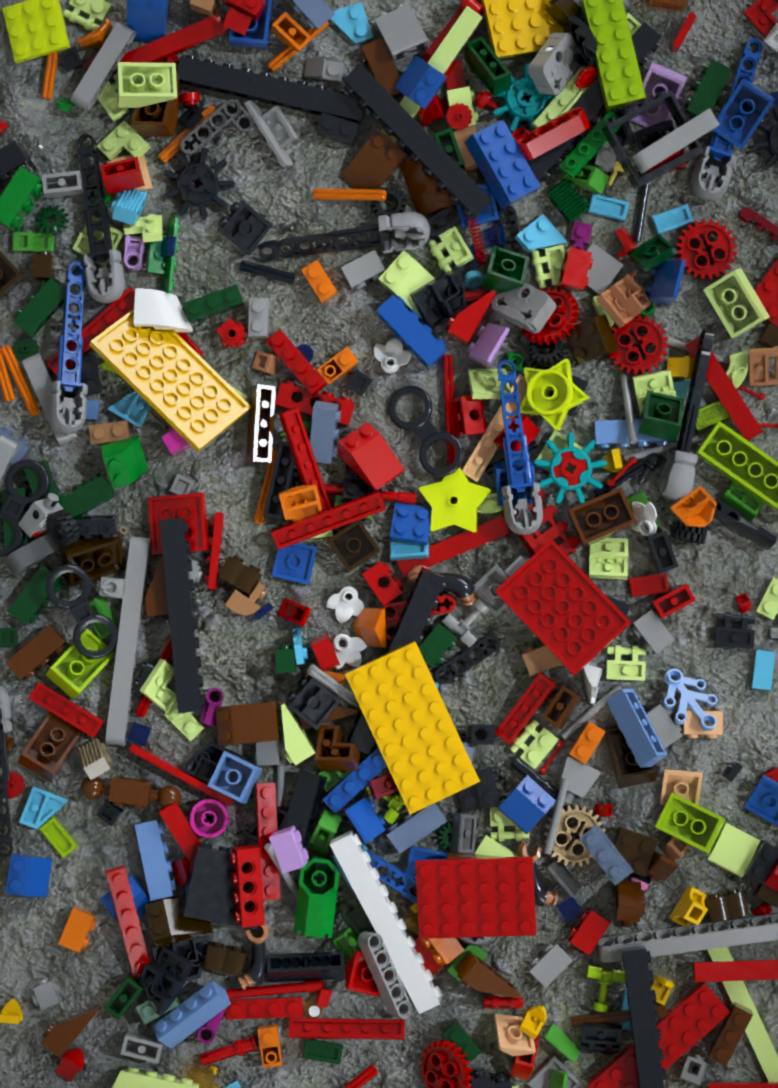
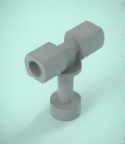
(462, 626)

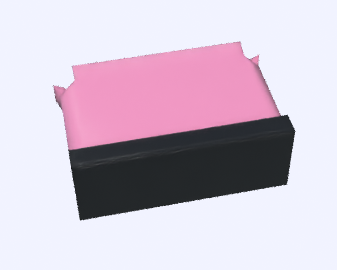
(645, 881)

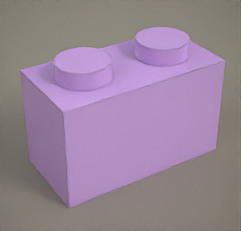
(289, 849)

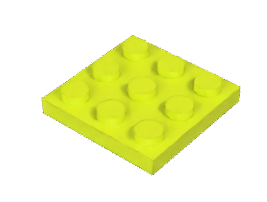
(35, 29)

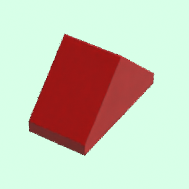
(294, 612)
(324, 652)

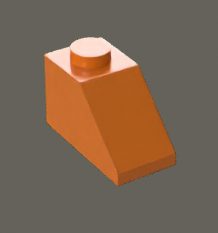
(290, 32)

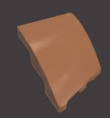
(624, 299)

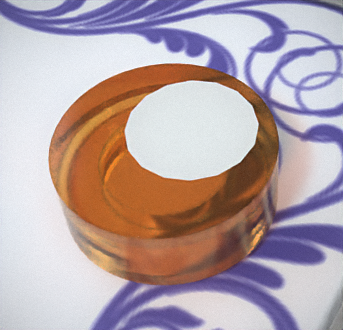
(311, 1009)

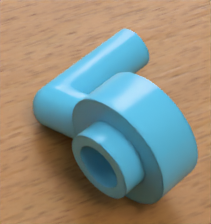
(473, 279)

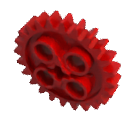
(723, 244)
(564, 314)
(653, 337)
(444, 1066)

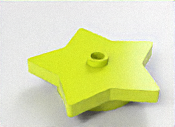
(542, 383)
(464, 511)

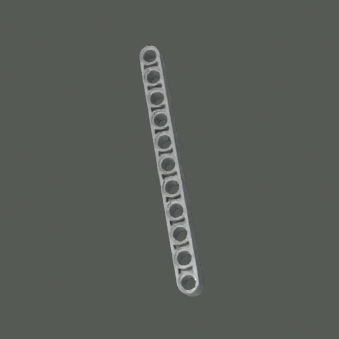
(127, 641)
(692, 937)

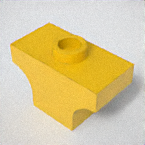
(690, 907)

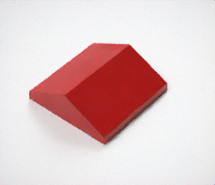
(359, 976)

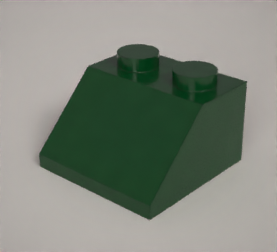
(504, 270)
(661, 416)

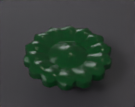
(25, 348)

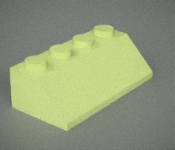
(134, 1078)

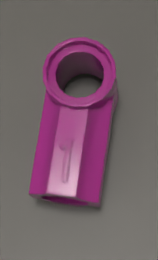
(209, 713)
(211, 1025)

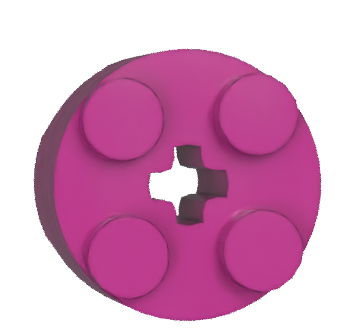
(198, 818)

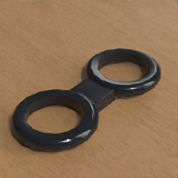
(425, 431)
(16, 504)
(81, 611)

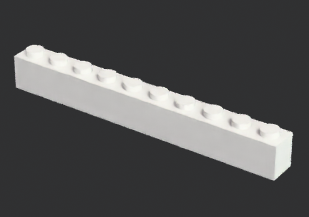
(386, 921)

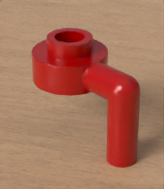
(189, 99)
(484, 99)

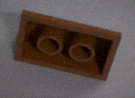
(424, 192)

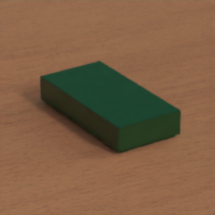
(322, 1051)

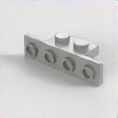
(275, 130)

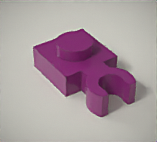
(580, 234)

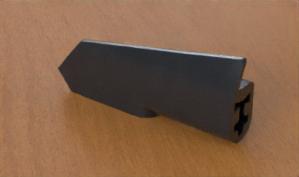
(761, 536)

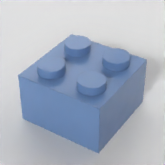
(235, 777)

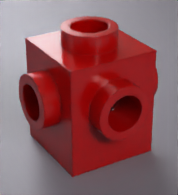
(227, 329)

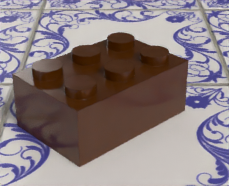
(602, 517)

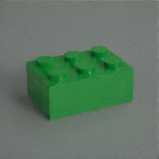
(19, 199)

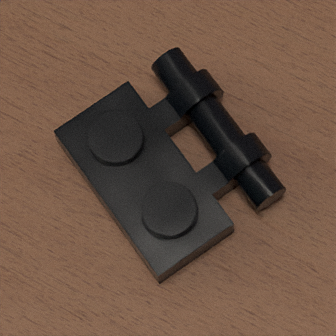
(734, 637)
(597, 1034)

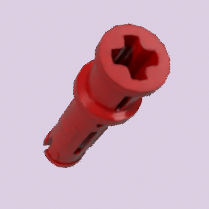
(238, 1048)

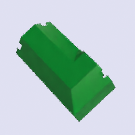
(317, 897)

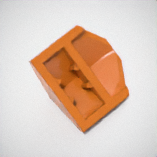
(97, 37)
(300, 502)
(695, 508)
(371, 627)

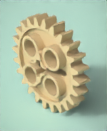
(559, 849)

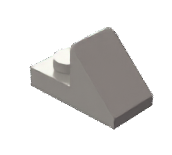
(324, 70)

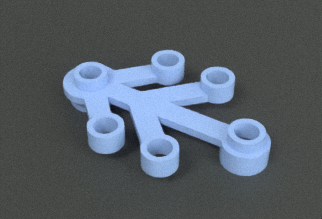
(689, 697)

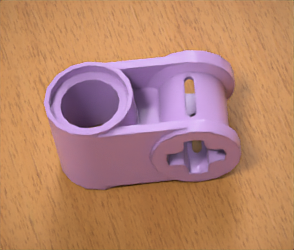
(134, 249)

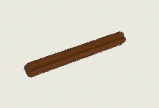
(610, 1017)

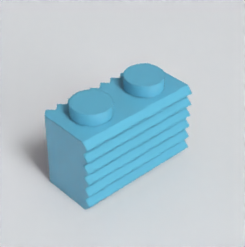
(128, 206)

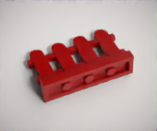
(557, 529)

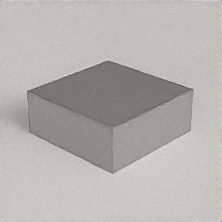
(182, 485)

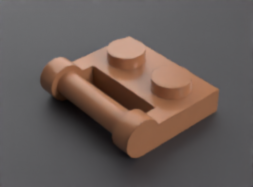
(760, 366)

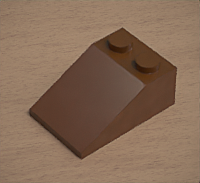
(158, 118)
(374, 163)
(247, 724)
(50, 747)
(483, 978)
(64, 1033)

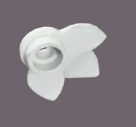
(391, 352)
(645, 517)
(345, 607)
(351, 652)

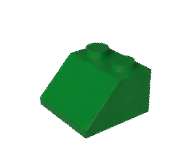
(124, 461)

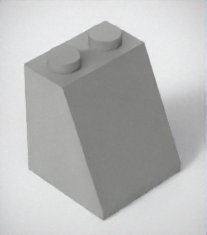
(401, 33)

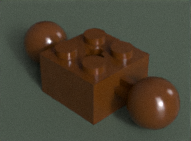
(130, 791)

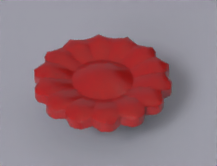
(586, 77)
(459, 116)
(15, 785)

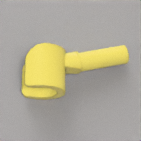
(617, 167)

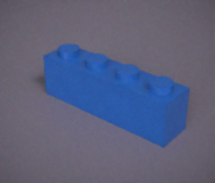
(355, 781)

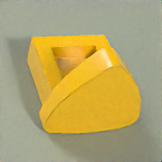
(681, 367)
(613, 460)
(662, 988)
(11, 1013)
(533, 1021)

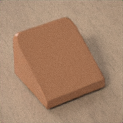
(265, 363)
(675, 848)

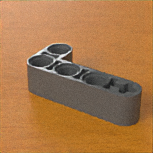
(211, 129)
(32, 553)

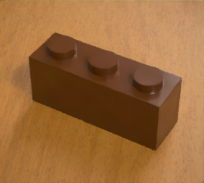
(381, 66)
(36, 653)
(730, 1034)

